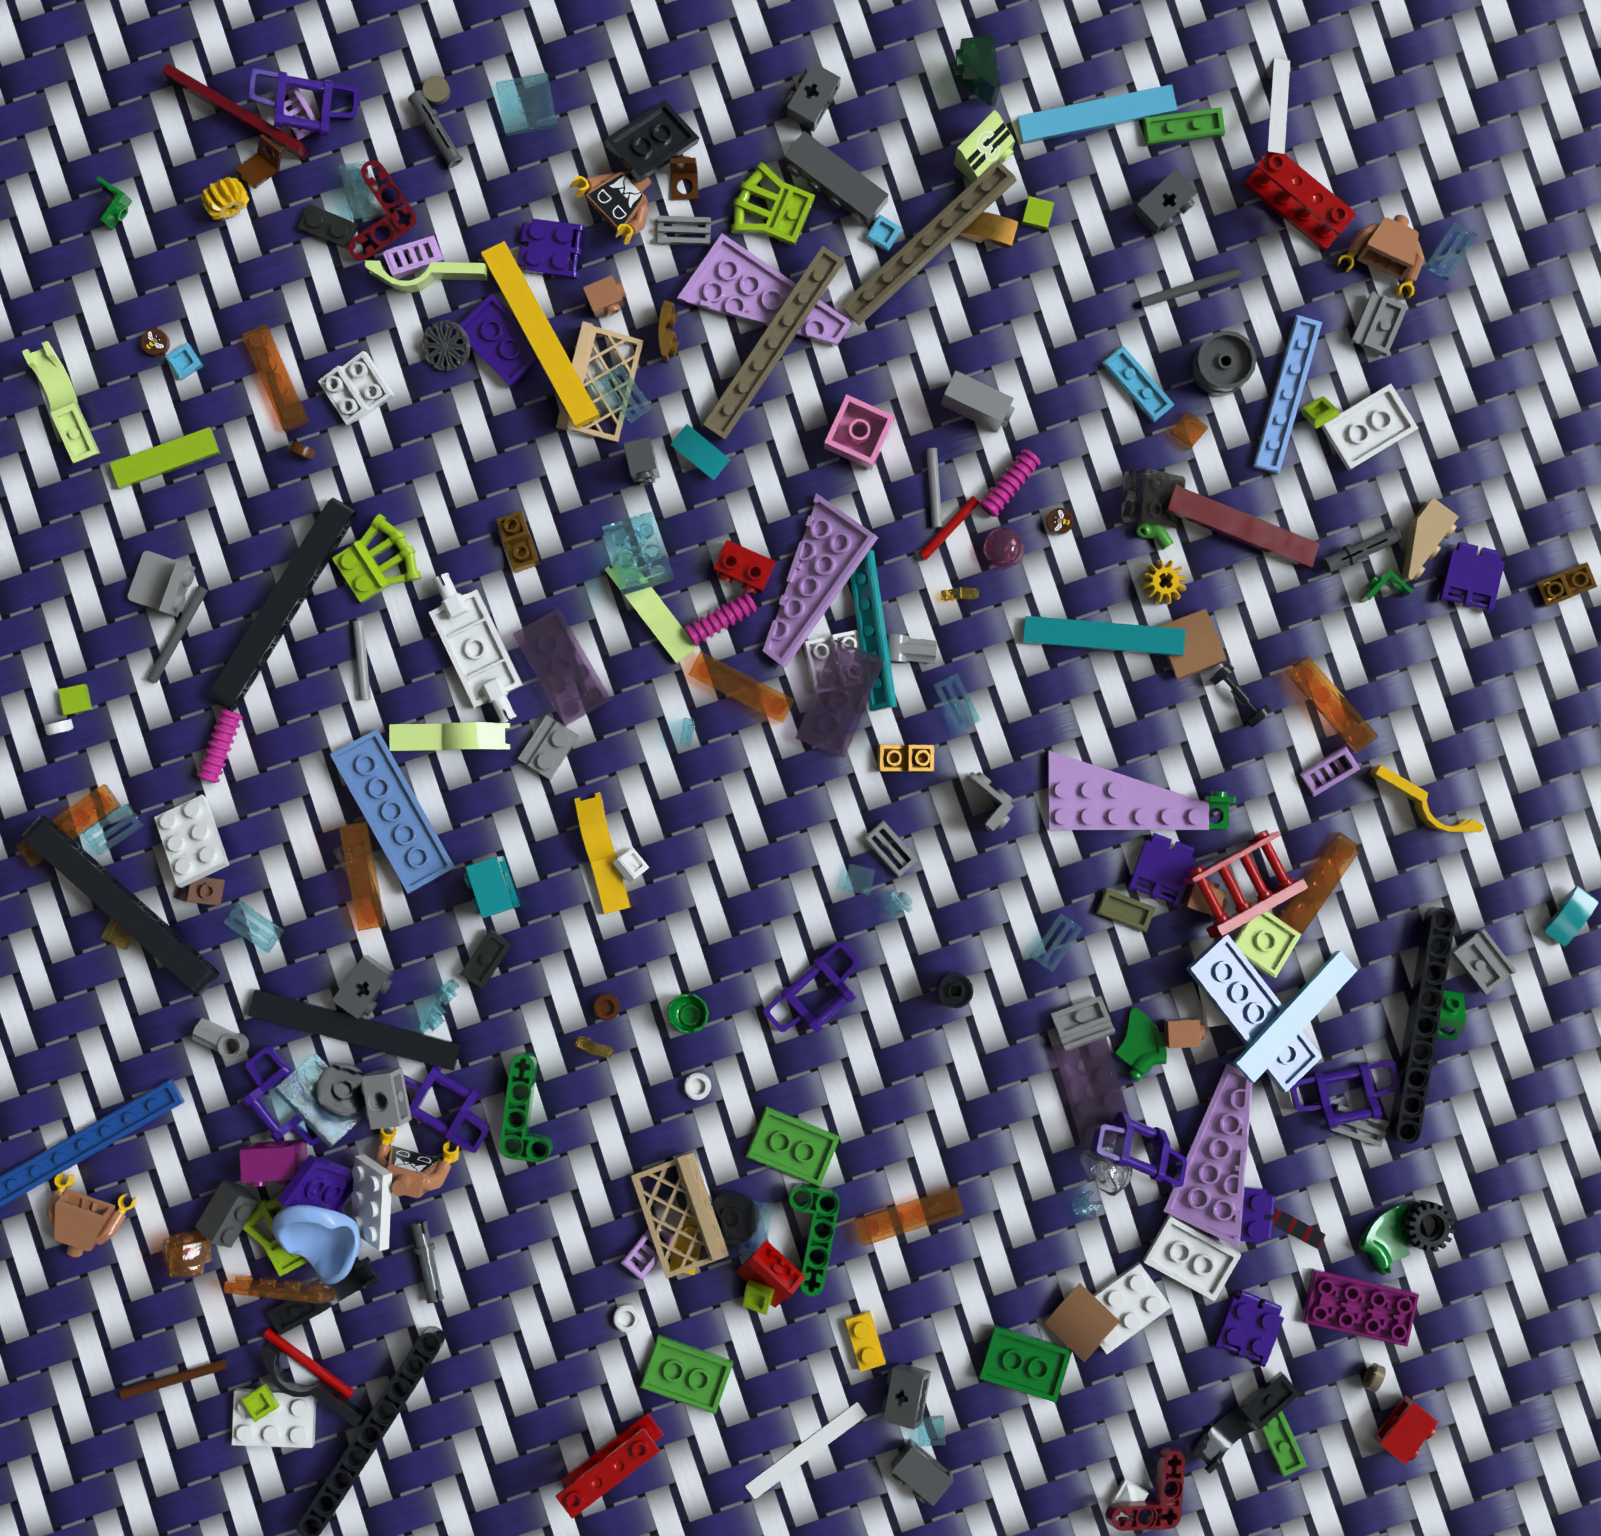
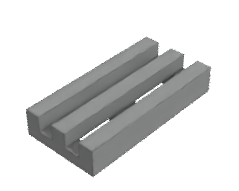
(682, 220)
(875, 832)
(1380, 1131)

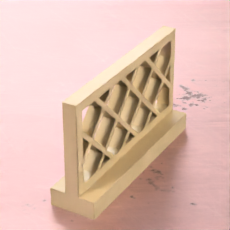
(580, 363)
(701, 1208)

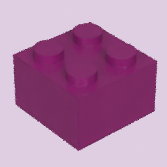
(272, 1161)

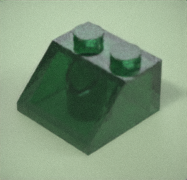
(978, 67)

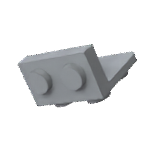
(161, 583)
(998, 817)

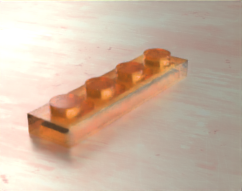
(275, 378)
(741, 687)
(1332, 704)
(77, 819)
(362, 875)
(1320, 882)
(909, 1216)
(289, 1290)

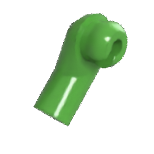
(1155, 532)

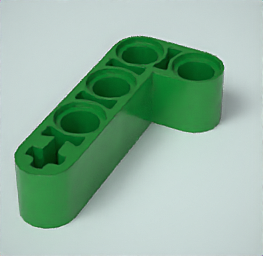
(524, 1107)
(816, 1240)

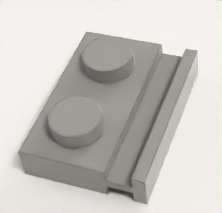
(1379, 323)
(548, 747)
(1483, 961)
(1083, 1023)

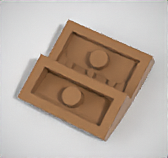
(1201, 646)
(1082, 1322)

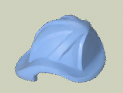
(321, 1236)

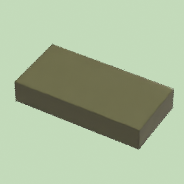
(1125, 910)

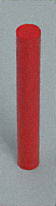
(948, 528)

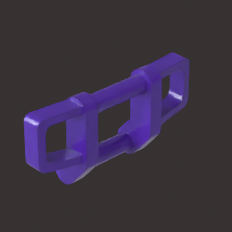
(323, 87)
(790, 992)
(1363, 1072)
(253, 1098)
(1124, 1128)
(449, 1132)

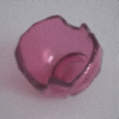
(1003, 548)

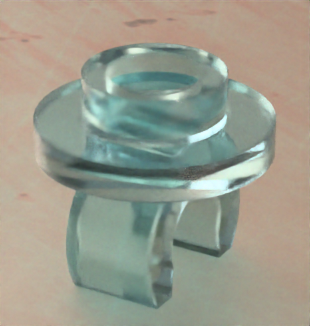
(900, 902)
(1084, 1208)

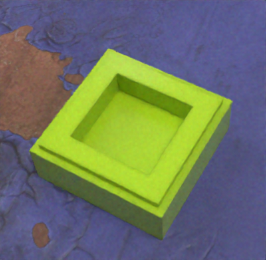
(1038, 213)
(1319, 412)
(75, 699)
(757, 1297)
(260, 1402)

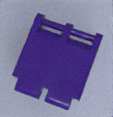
(550, 248)
(1472, 576)
(1162, 869)
(1255, 1206)
(1250, 1327)

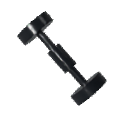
(1240, 695)

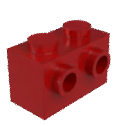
(744, 567)
(1406, 1430)

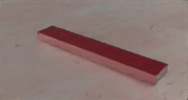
(235, 111)
(1242, 527)

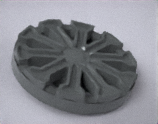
(446, 345)

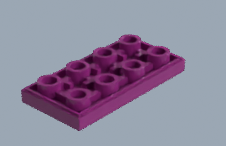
(1360, 1307)

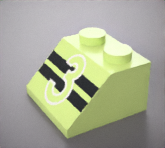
(984, 147)

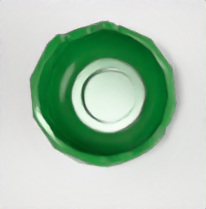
(687, 1013)

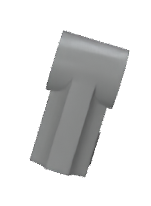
(912, 650)
(218, 1038)

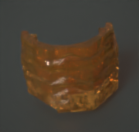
(186, 1254)

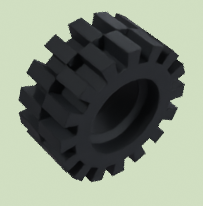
(1441, 1230)

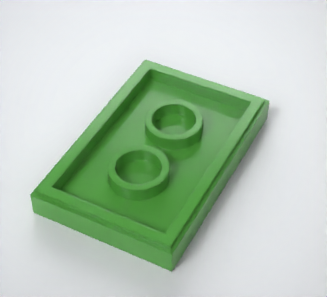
(793, 1146)
(686, 1374)

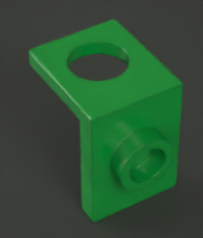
(118, 208)
(1377, 582)
(1220, 801)
(1452, 1015)

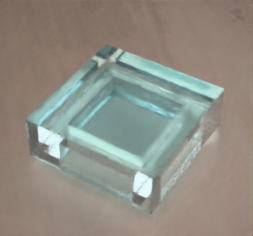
(687, 732)
(859, 879)
(931, 1431)

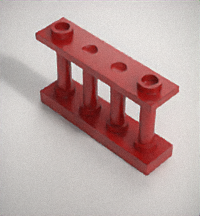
(1299, 199)
(1265, 899)
(610, 1465)

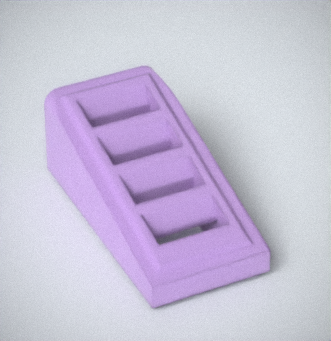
(299, 97)
(410, 248)
(1344, 773)
(635, 1270)

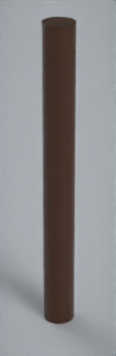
(173, 1379)

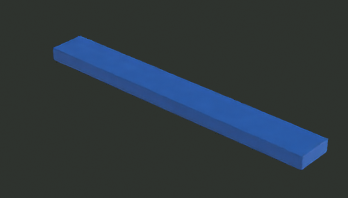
(89, 1141)

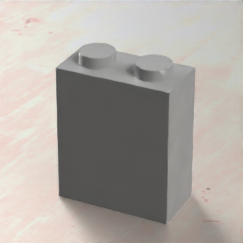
(978, 402)

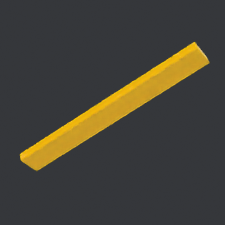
(540, 335)

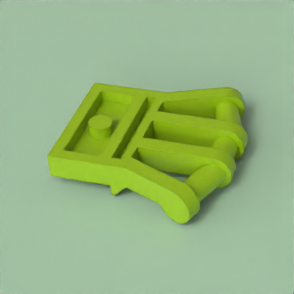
(788, 212)
(361, 568)
(279, 1257)

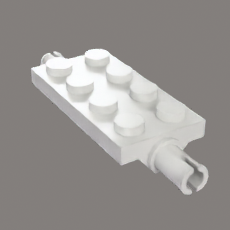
(475, 648)

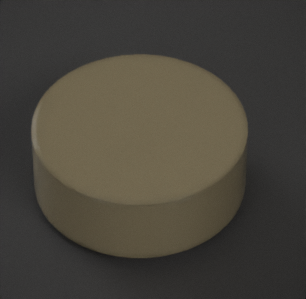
(436, 90)
(1374, 1377)

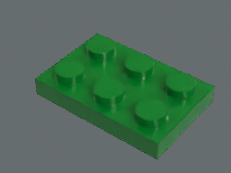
(1025, 1363)

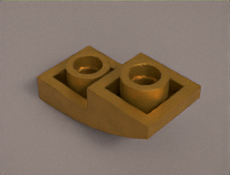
(991, 228)
(667, 338)
(518, 541)
(1566, 584)
(905, 758)

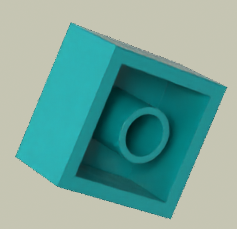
(491, 887)

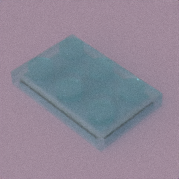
(638, 553)
(299, 1094)

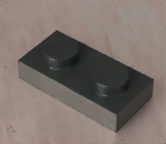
(328, 226)
(486, 958)

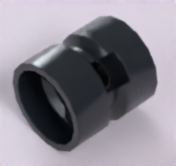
(954, 989)

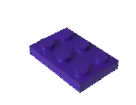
(499, 340)
(319, 1185)

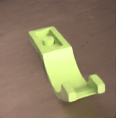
(435, 270)
(63, 403)
(659, 620)
(448, 736)

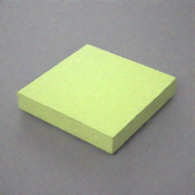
(1267, 943)

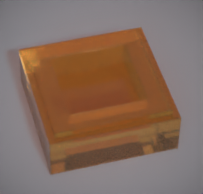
(1189, 430)

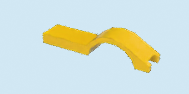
(1420, 796)
(601, 854)

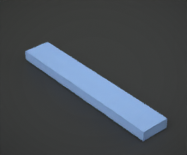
(1287, 394)

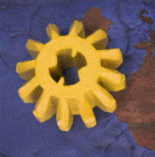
(224, 198)
(1154, 580)

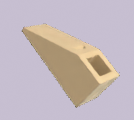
(1425, 533)

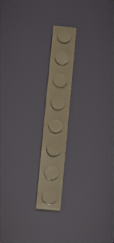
(928, 242)
(774, 342)

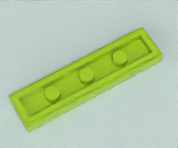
(164, 458)

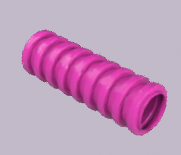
(1009, 482)
(721, 618)
(219, 746)

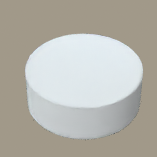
(59, 727)
(697, 1086)
(627, 1317)

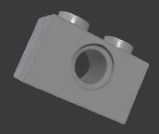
(392, 1085)

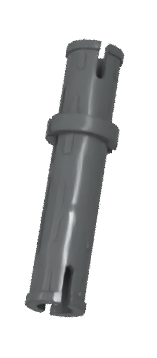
(429, 118)
(1386, 537)
(426, 1259)

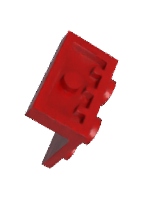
(772, 1270)

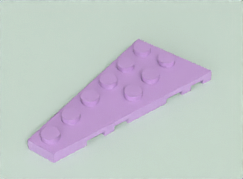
(749, 289)
(819, 571)
(1100, 799)
(1217, 1163)

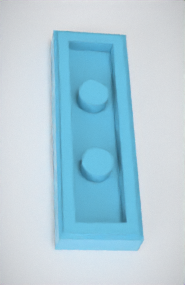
(1138, 384)

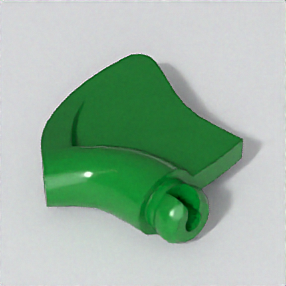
(1142, 1045)
(1384, 1239)

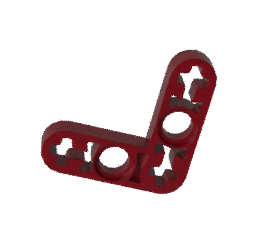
(389, 221)
(1162, 1502)

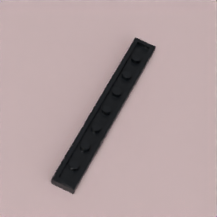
(353, 1030)

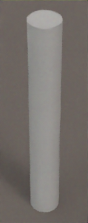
(934, 488)
(361, 659)

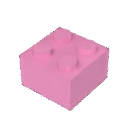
(859, 432)

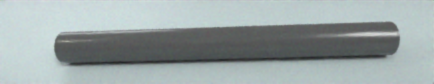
(1190, 287)
(177, 634)

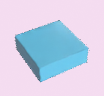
(883, 233)
(184, 361)

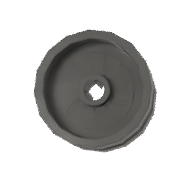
(1234, 352)

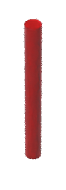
(308, 1363)

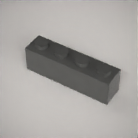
(835, 179)

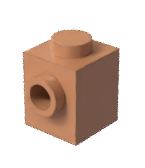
(605, 296)
(1196, 901)

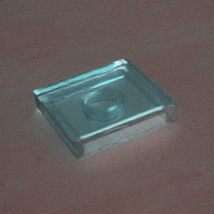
(526, 104)

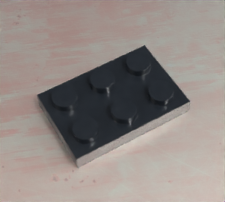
(651, 141)

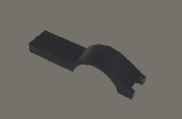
(293, 1313)
(321, 1391)
(1244, 1419)

